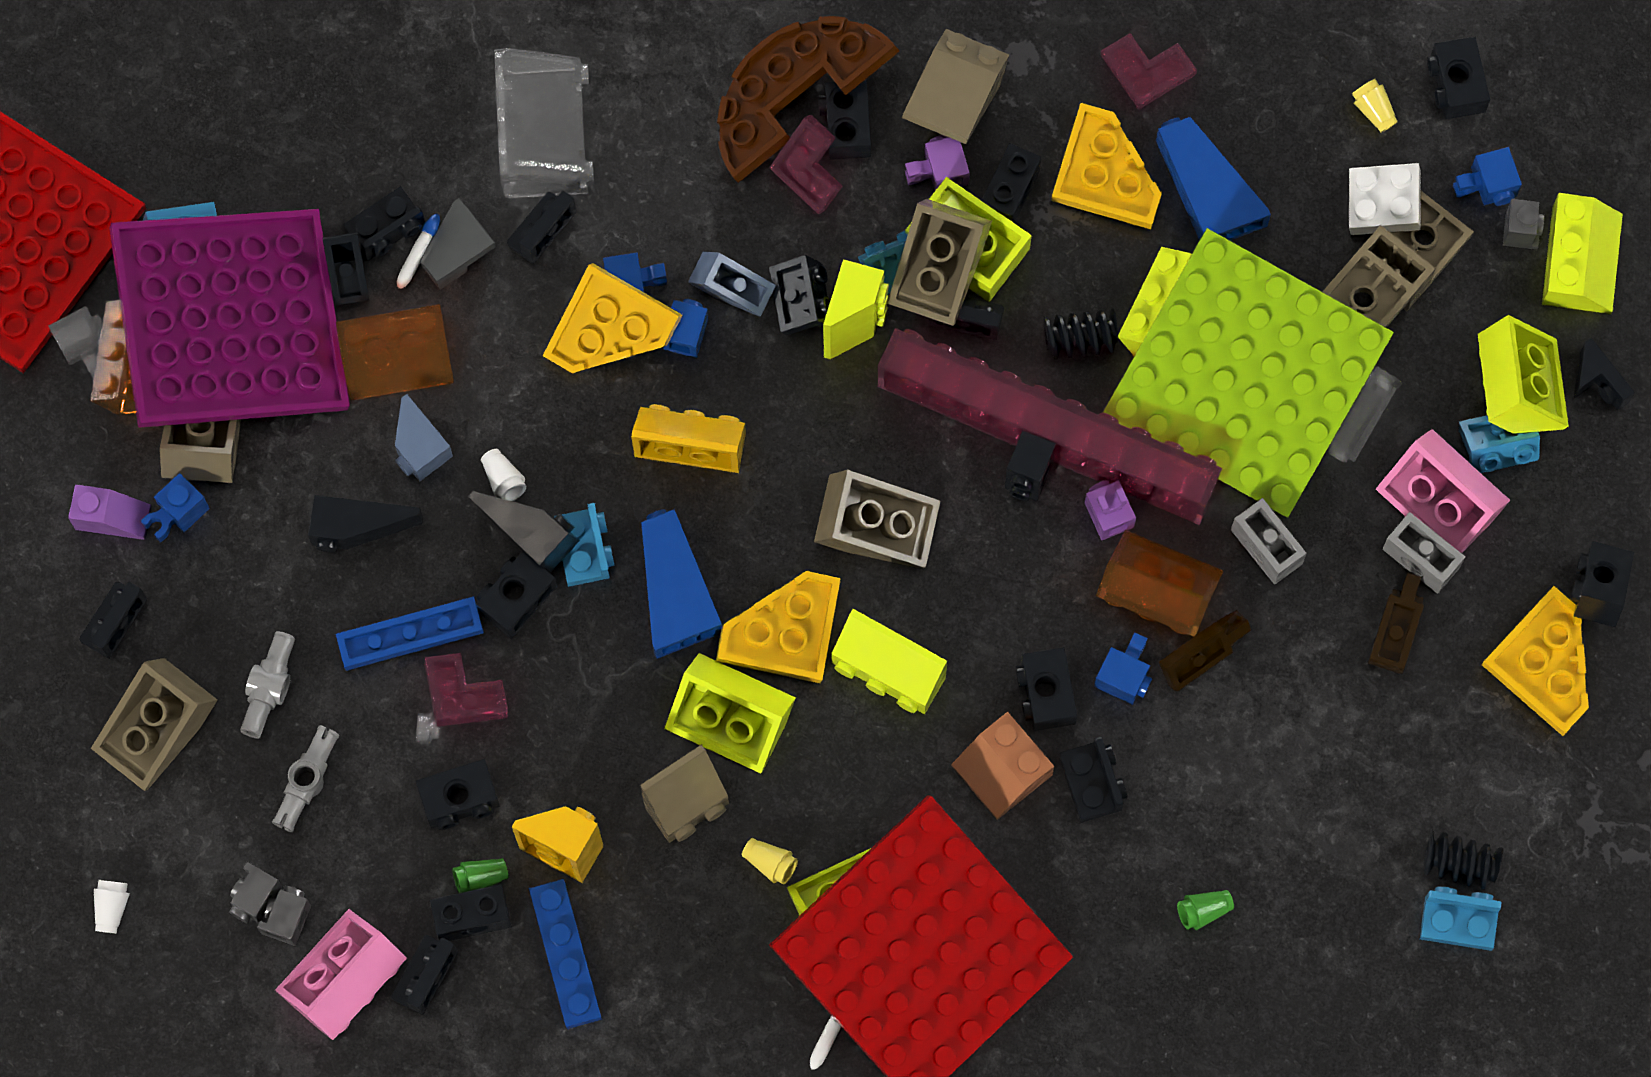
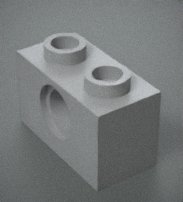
(1268, 541)
(1423, 552)

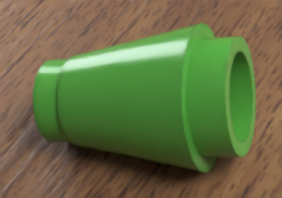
(479, 874)
(1203, 908)

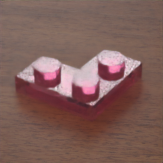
(1146, 78)
(799, 165)
(455, 699)

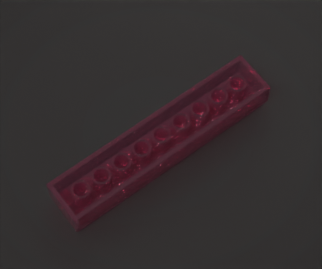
(1083, 440)

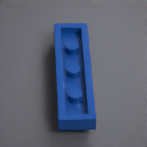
(409, 633)
(565, 954)

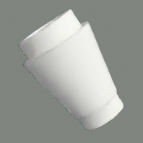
(503, 476)
(109, 905)

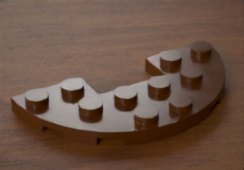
(782, 70)

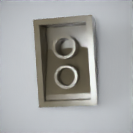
(956, 86)
(938, 261)
(200, 450)
(876, 519)
(153, 722)
(685, 795)

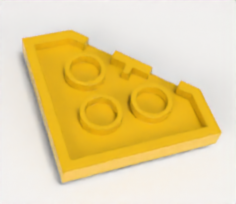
(1105, 171)
(609, 323)
(785, 630)
(1545, 662)

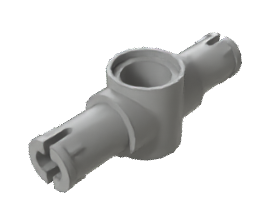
(267, 684)
(311, 761)

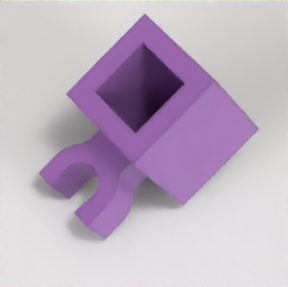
(943, 159)
(1109, 509)

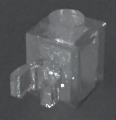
(79, 337)

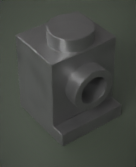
(1523, 224)
(253, 894)
(285, 915)

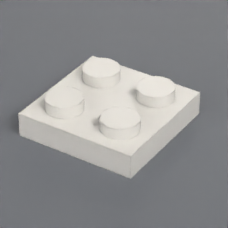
(1385, 198)

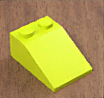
(1004, 244)

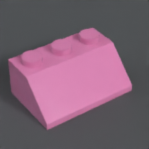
(1443, 491)
(341, 974)

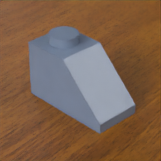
(731, 282)
(418, 442)

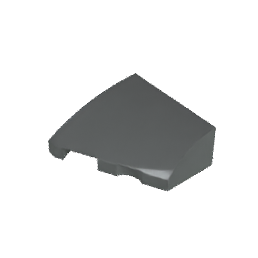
(455, 246)

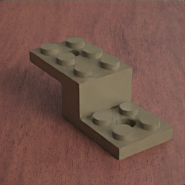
(1397, 267)

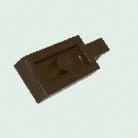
(1398, 627)
(1203, 650)

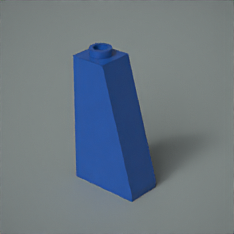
(1208, 183)
(676, 590)

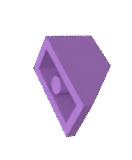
(107, 512)

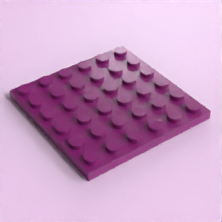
(228, 317)

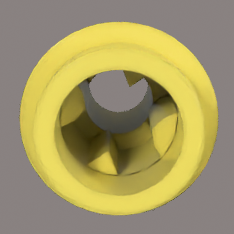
(1375, 105)
(770, 860)

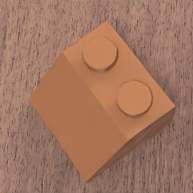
(1003, 766)

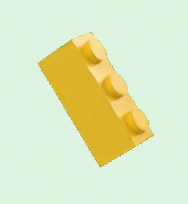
(688, 438)
(561, 839)

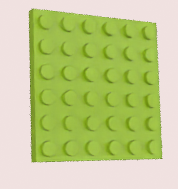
(1249, 371)

